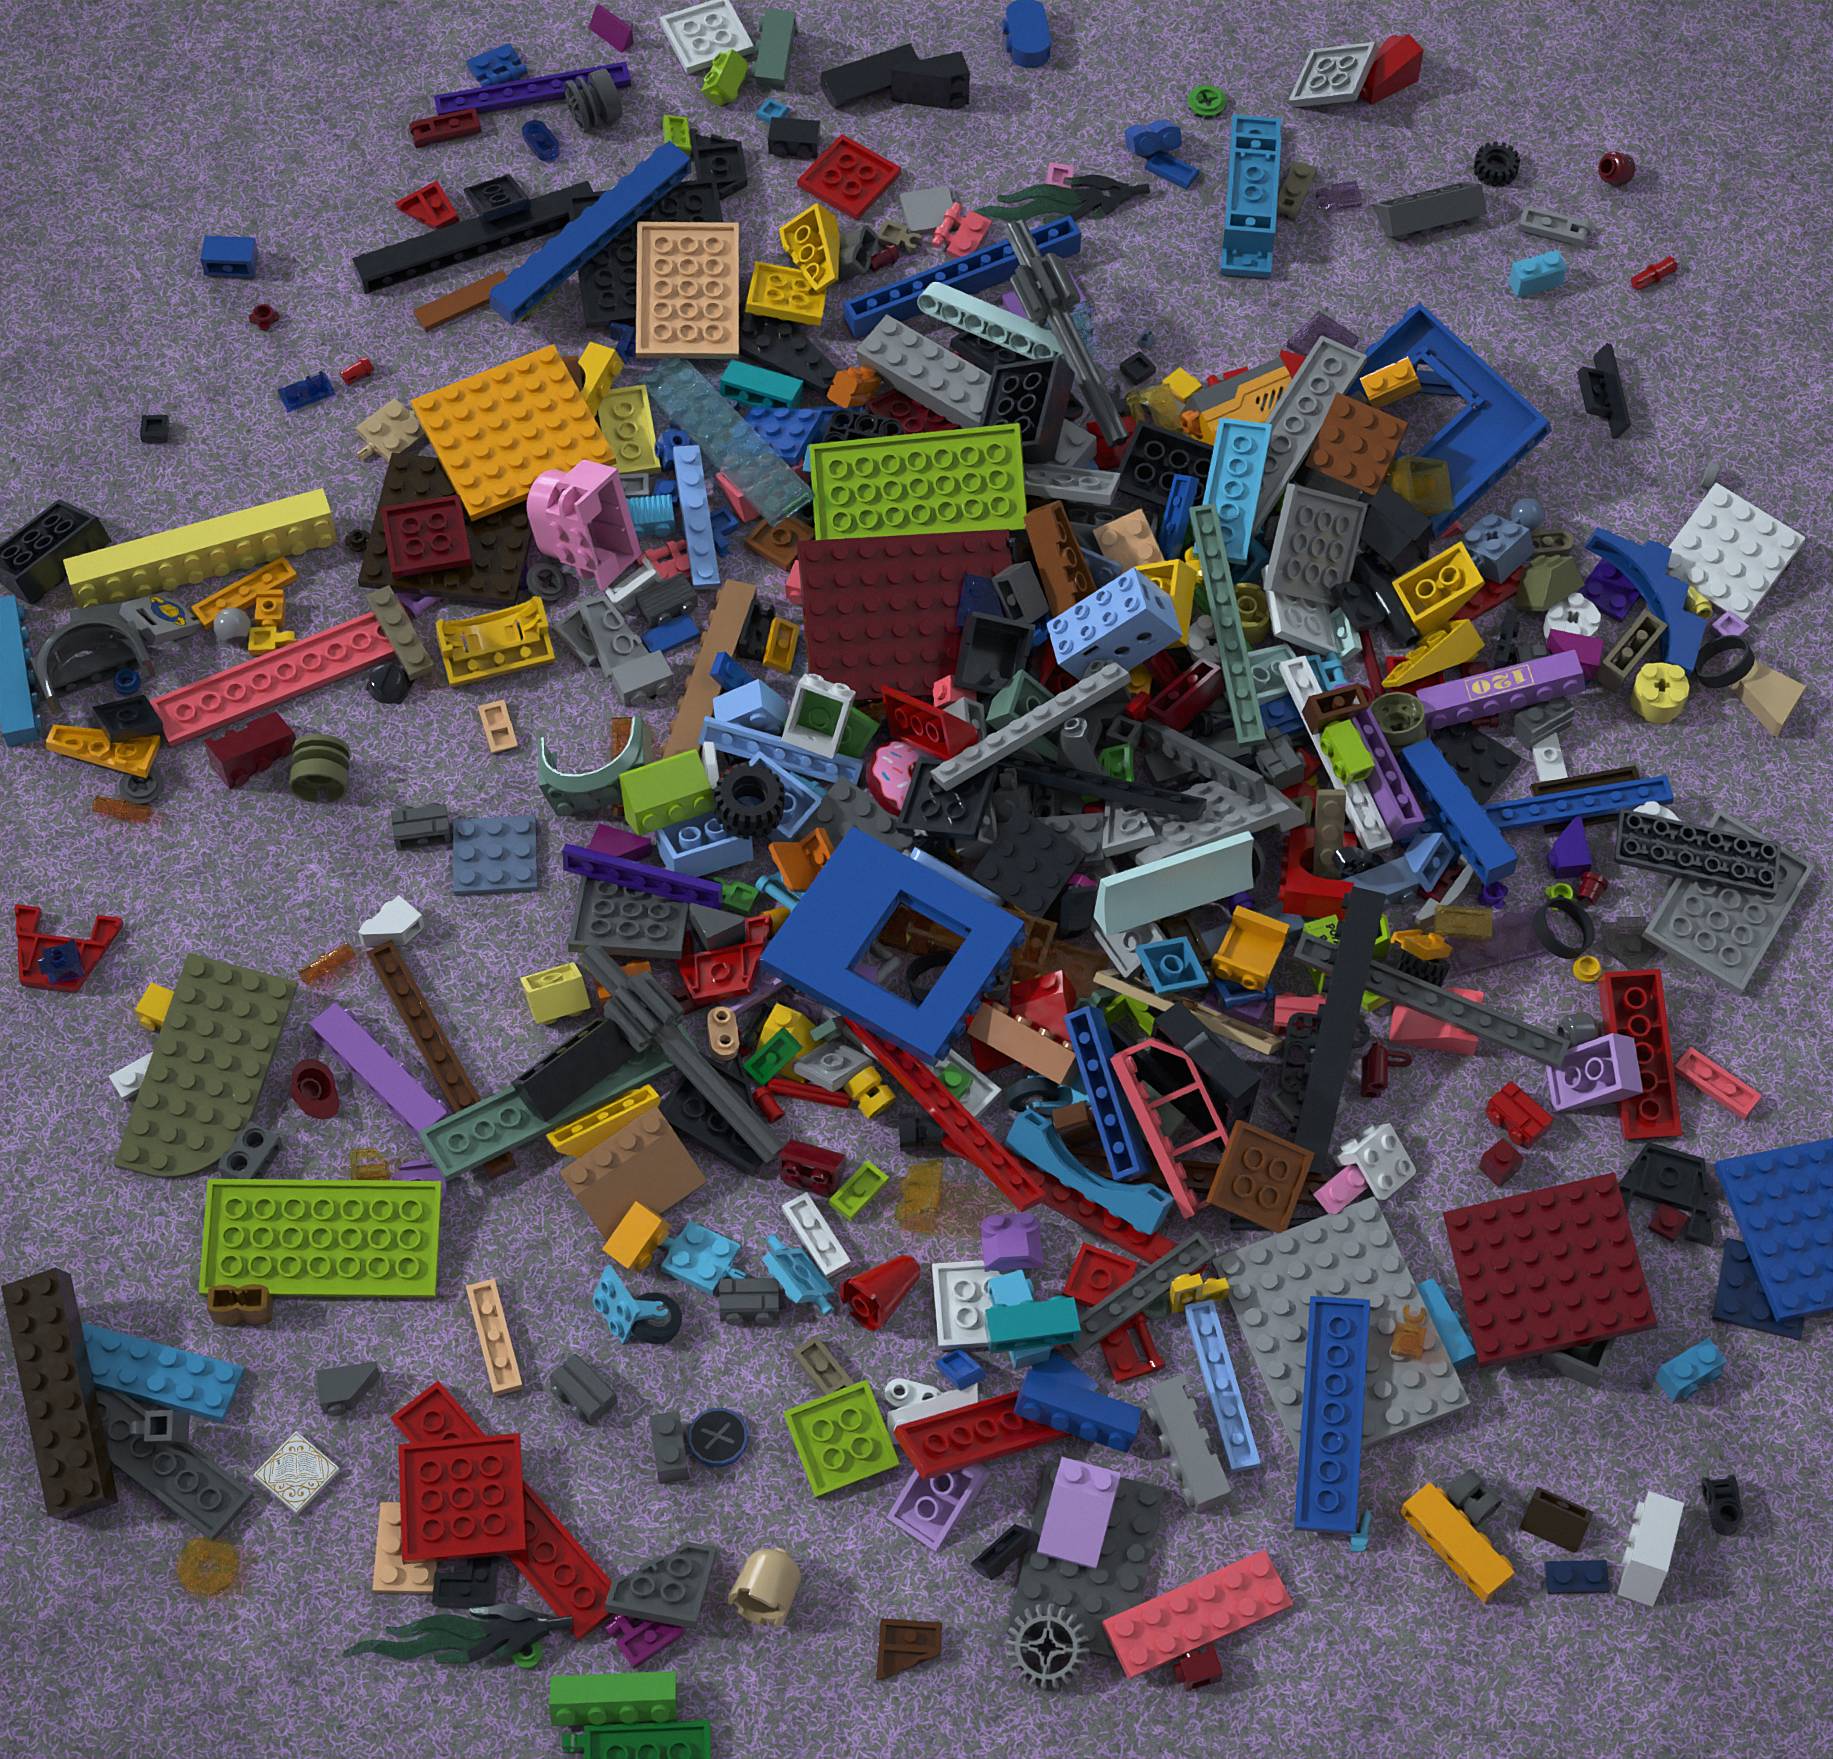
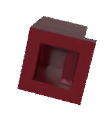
(1198, 1669)

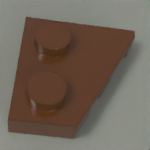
(906, 1645)

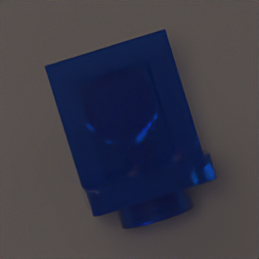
(627, 340)

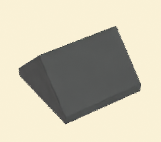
(716, 928)

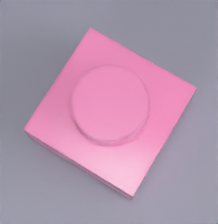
(1057, 173)

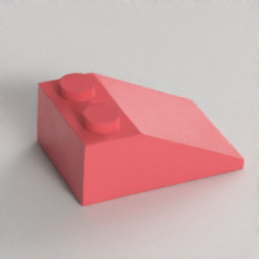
(1423, 1031)

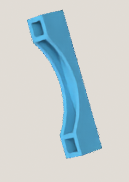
(1039, 1142)

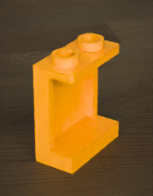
(1250, 949)

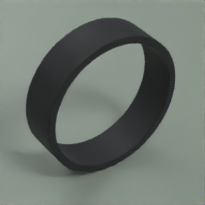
(1732, 675)
(1550, 942)
(923, 963)

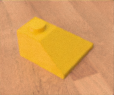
(798, 1027)

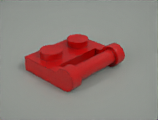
(1121, 1353)

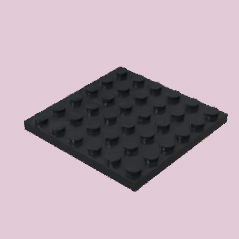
(610, 276)

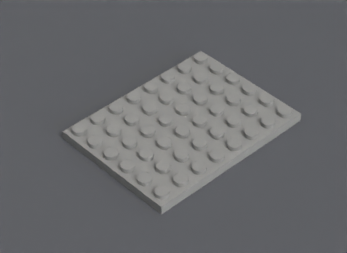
(1339, 1258)

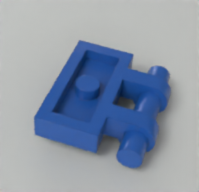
(496, 61)

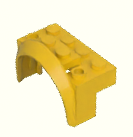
(495, 643)

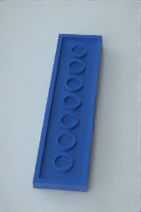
(1332, 1415)

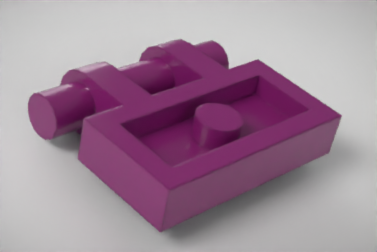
(643, 1641)

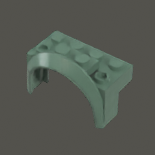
(597, 788)

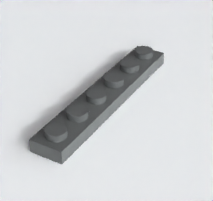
(1204, 760)
(1141, 1291)

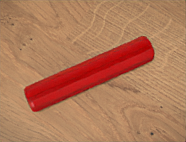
(809, 1092)

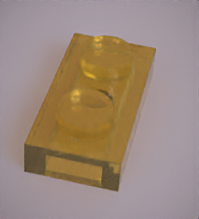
(1463, 922)

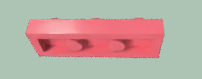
(1717, 1083)

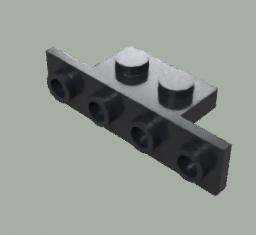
(1604, 392)

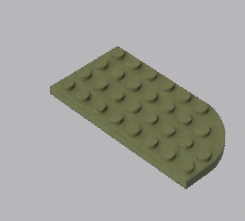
(205, 1068)

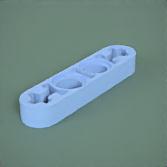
(956, 876)

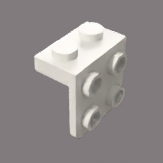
(1379, 1159)

